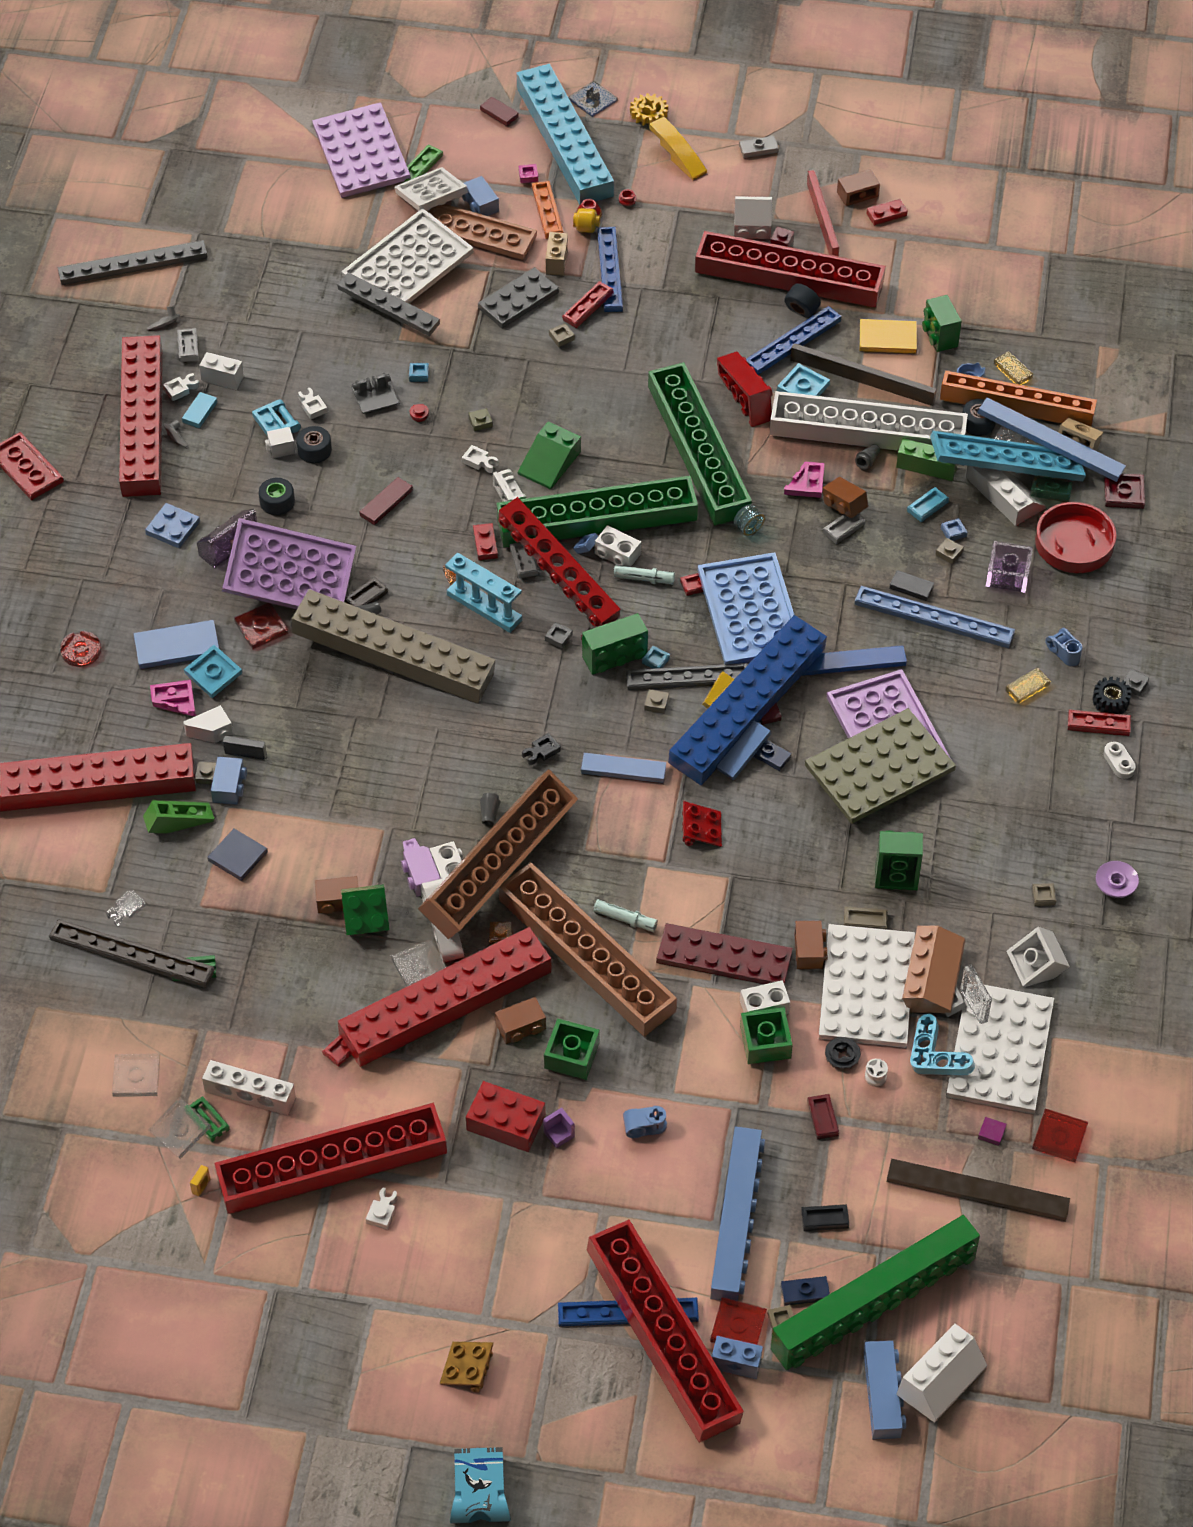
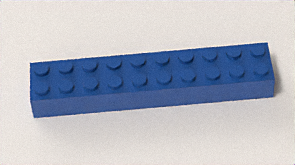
(747, 699)

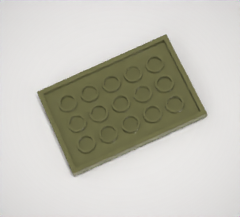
(880, 765)

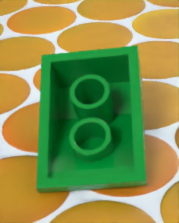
(550, 455)

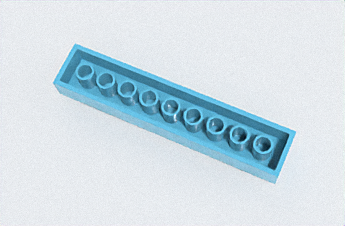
(565, 134)

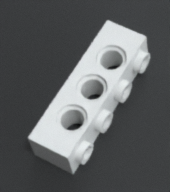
(249, 1087)

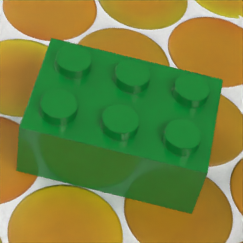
(614, 644)
(898, 860)

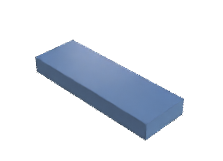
(743, 750)

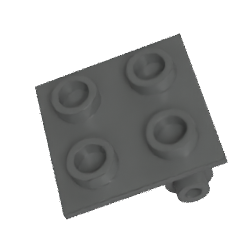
(375, 393)

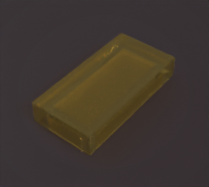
(1013, 368)
(1027, 685)

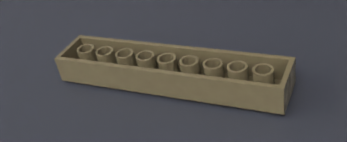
(393, 646)

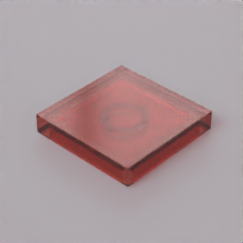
(261, 625)
(1060, 1135)
(738, 1321)

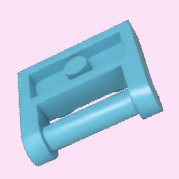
(269, 420)

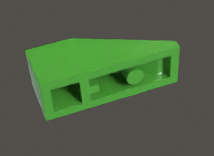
(176, 815)

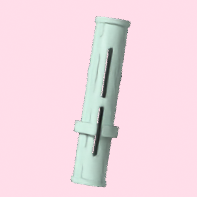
(644, 574)
(635, 918)

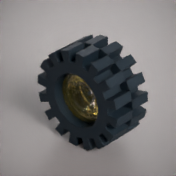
(1105, 702)

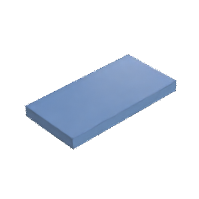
(174, 643)

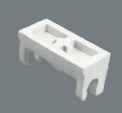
(507, 487)

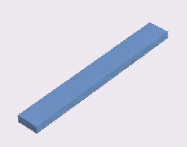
(1051, 439)
(934, 617)

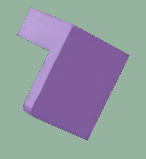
(559, 1127)

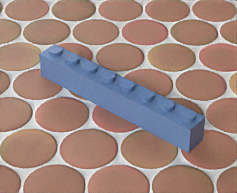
(736, 1214)

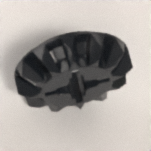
(839, 1045)

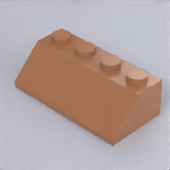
(933, 970)

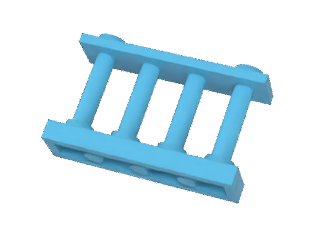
(478, 601)

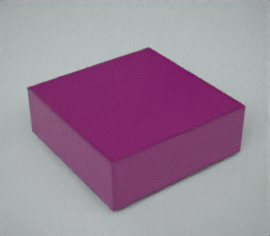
(992, 1131)

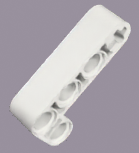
(451, 948)

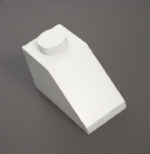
(209, 726)

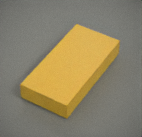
(719, 686)

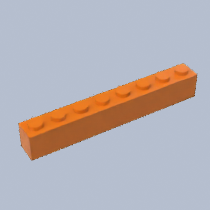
(1023, 399)

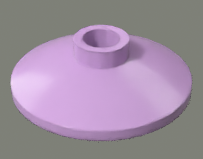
(1117, 872)

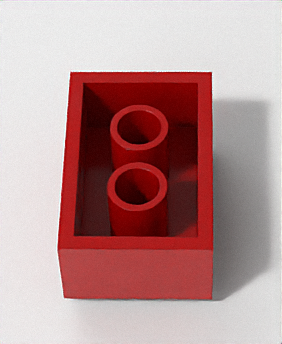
(505, 1116)

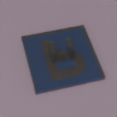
(593, 98)

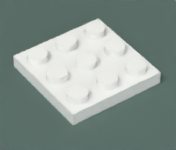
(431, 189)

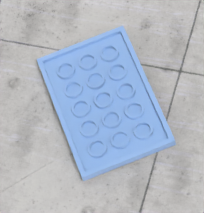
(745, 604)

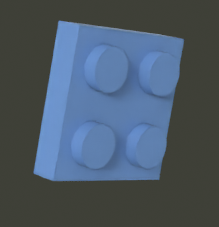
(172, 525)

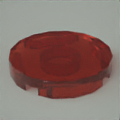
(80, 649)

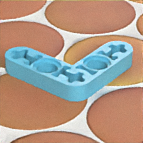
(931, 1057)

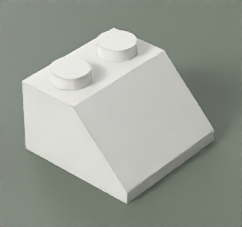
(753, 217)
(1037, 957)

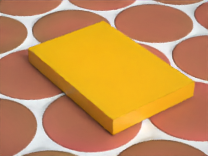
(888, 336)

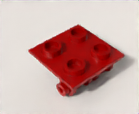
(701, 825)

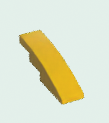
(678, 147)

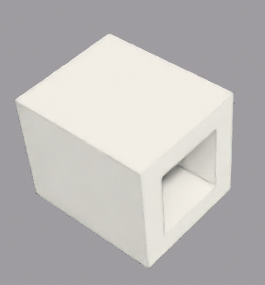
(280, 442)

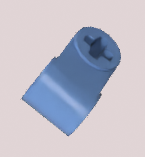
(1065, 647)
(644, 1122)

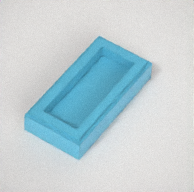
(199, 410)
(927, 504)

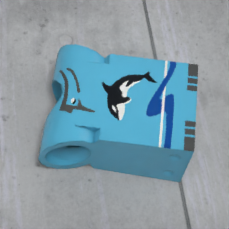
(479, 1486)

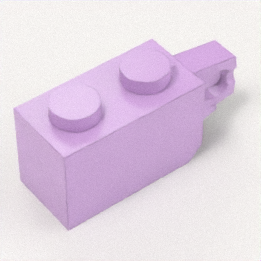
(418, 865)

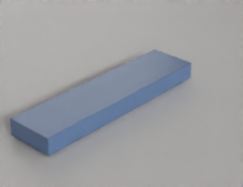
(623, 767)

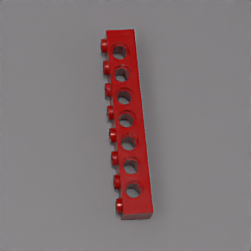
(518, 511)

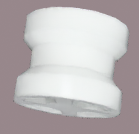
(875, 1067)

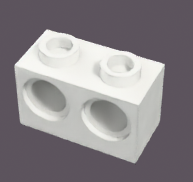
(617, 547)
(443, 865)
(764, 996)

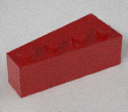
(746, 387)

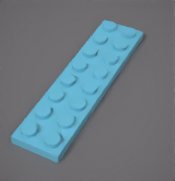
(1004, 456)

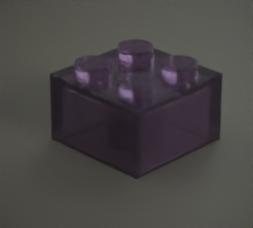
(1009, 566)

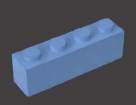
(882, 1387)

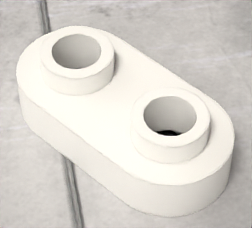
(1118, 758)

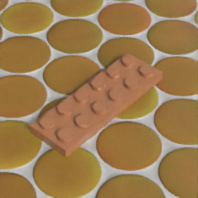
(486, 231)

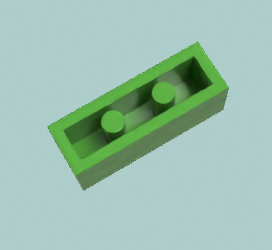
(922, 459)

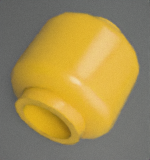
(586, 220)

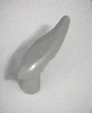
(165, 320)
(171, 431)

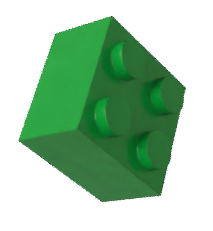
(941, 323)
(365, 909)
(766, 1035)
(571, 1049)

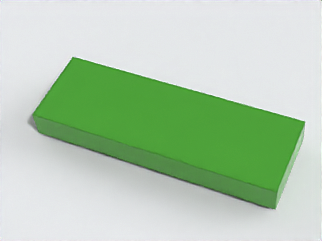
(424, 161)

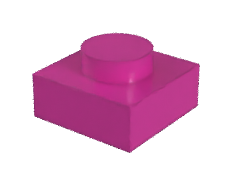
(528, 173)

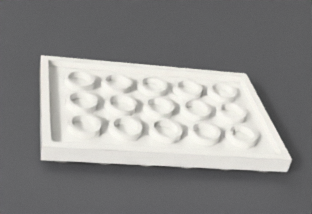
(411, 257)
(866, 985)
(1005, 1051)

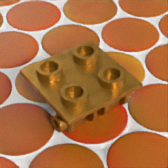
(467, 1364)

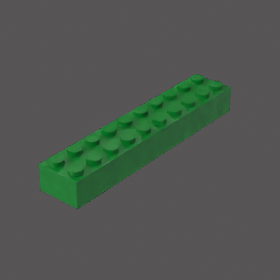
(698, 442)
(617, 506)
(874, 1293)

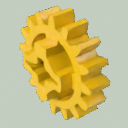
(648, 108)

